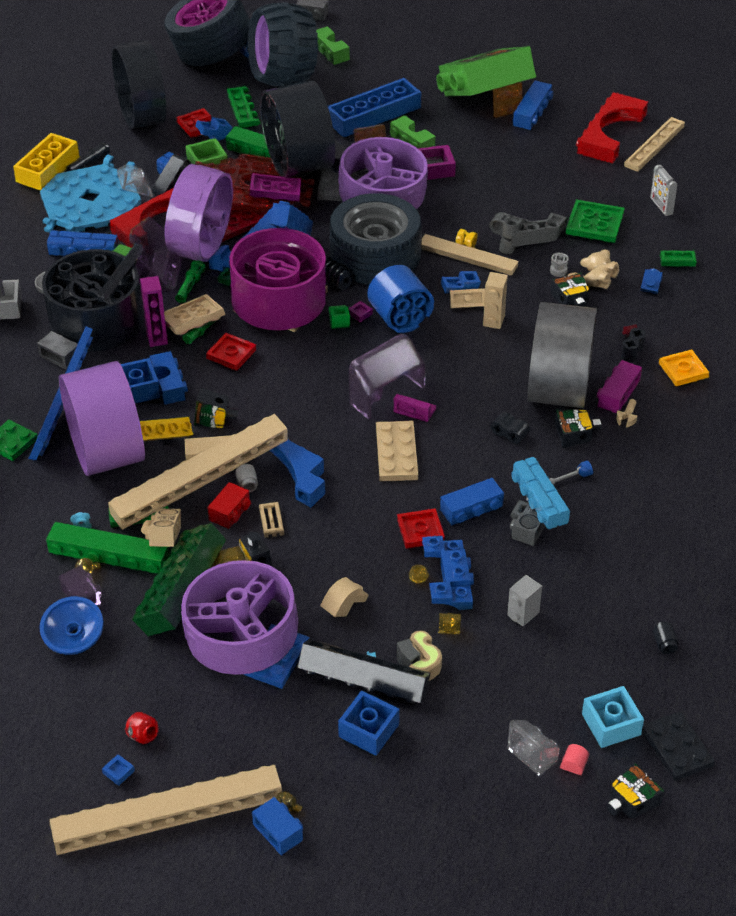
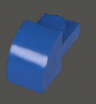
(217, 128)
(220, 259)
(464, 281)

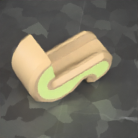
(430, 655)

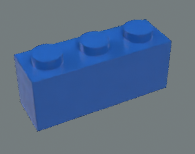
(471, 501)

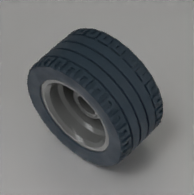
(375, 234)

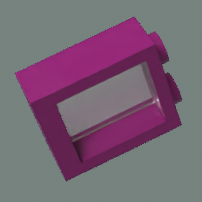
(439, 162)

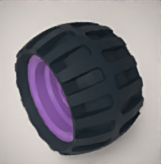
(282, 44)

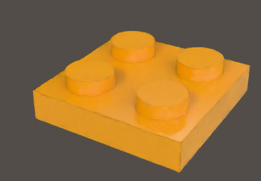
(684, 367)

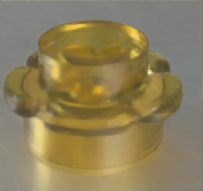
(418, 574)

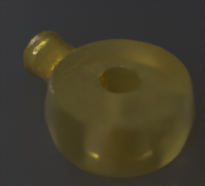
(87, 564)
(289, 800)

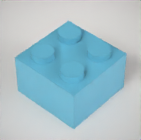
(612, 716)

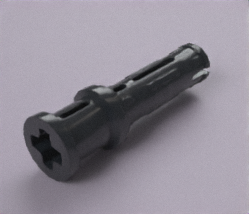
(93, 155)

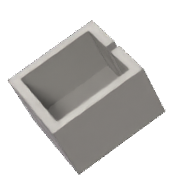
(10, 303)

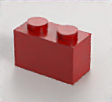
(229, 505)

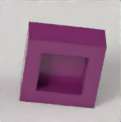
(360, 311)

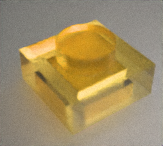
(449, 623)

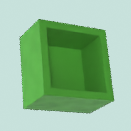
(206, 152)

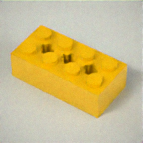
(46, 161)

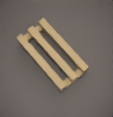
(273, 530)

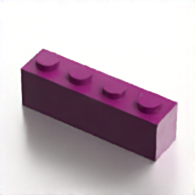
(154, 311)

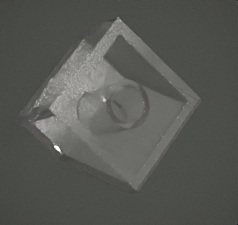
(532, 746)

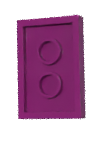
(275, 187)

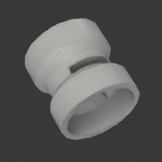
(559, 264)

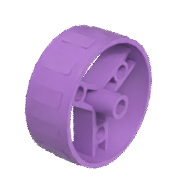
(392, 167)
(198, 212)
(248, 591)

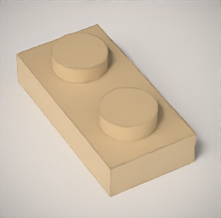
(467, 298)

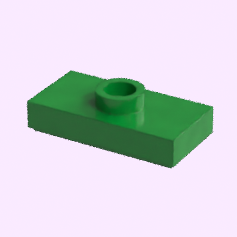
(678, 258)

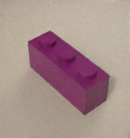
(619, 386)

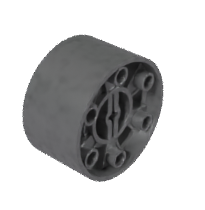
(561, 354)

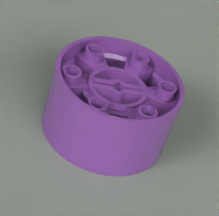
(102, 418)

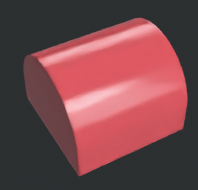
(575, 759)

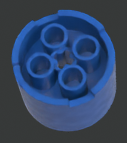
(400, 298)

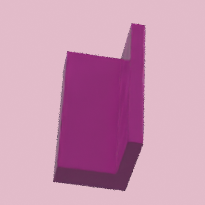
(413, 408)

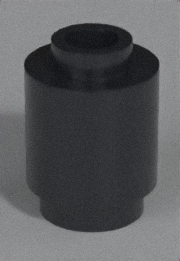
(665, 637)

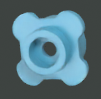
(81, 517)

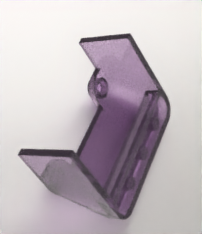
(381, 367)

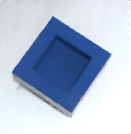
(118, 769)

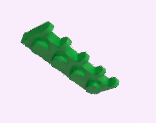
(242, 108)

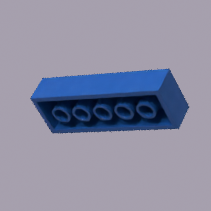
(374, 106)

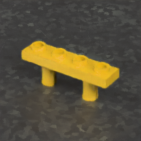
(166, 428)

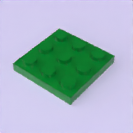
(595, 221)

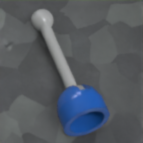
(584, 469)

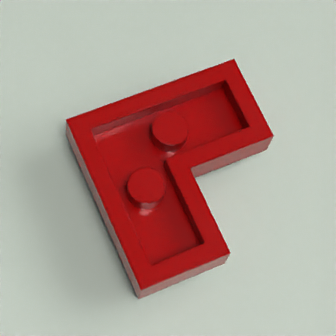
(189, 121)

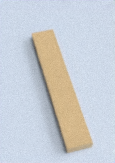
(654, 144)
(469, 254)

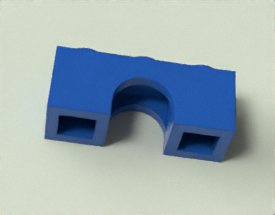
(169, 377)

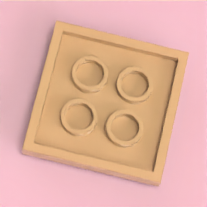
(193, 314)

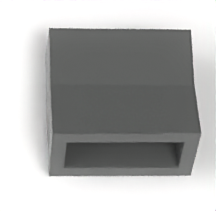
(407, 653)

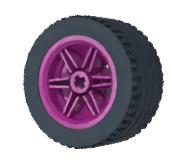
(207, 30)

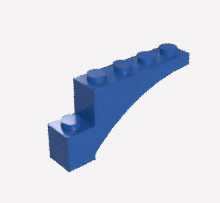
(305, 471)

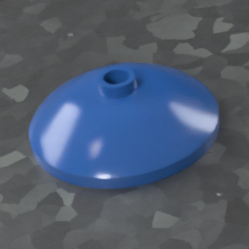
(70, 615)

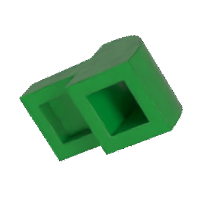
(339, 316)

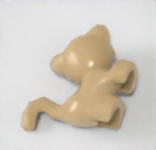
(600, 269)

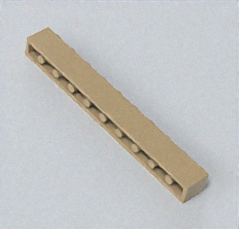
(197, 471)
(164, 809)

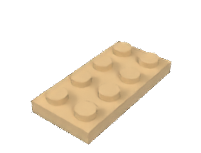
(396, 451)

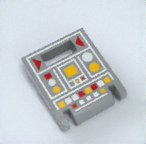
(663, 190)

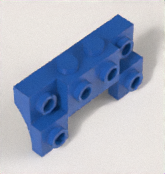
(455, 567)

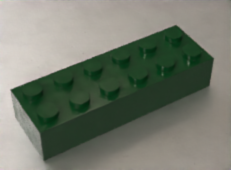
(188, 559)

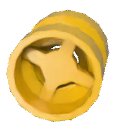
(466, 238)

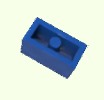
(278, 825)

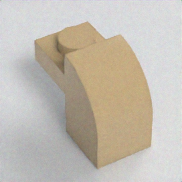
(342, 596)

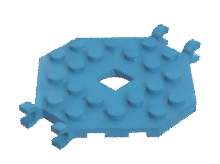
(69, 210)

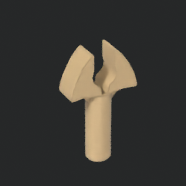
(627, 414)

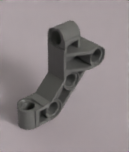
(521, 232)

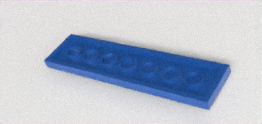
(57, 405)

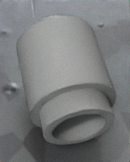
(247, 477)

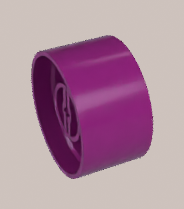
(278, 278)

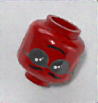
(141, 728)

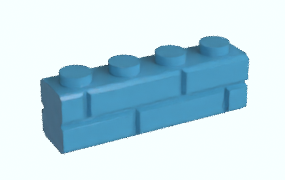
(540, 493)

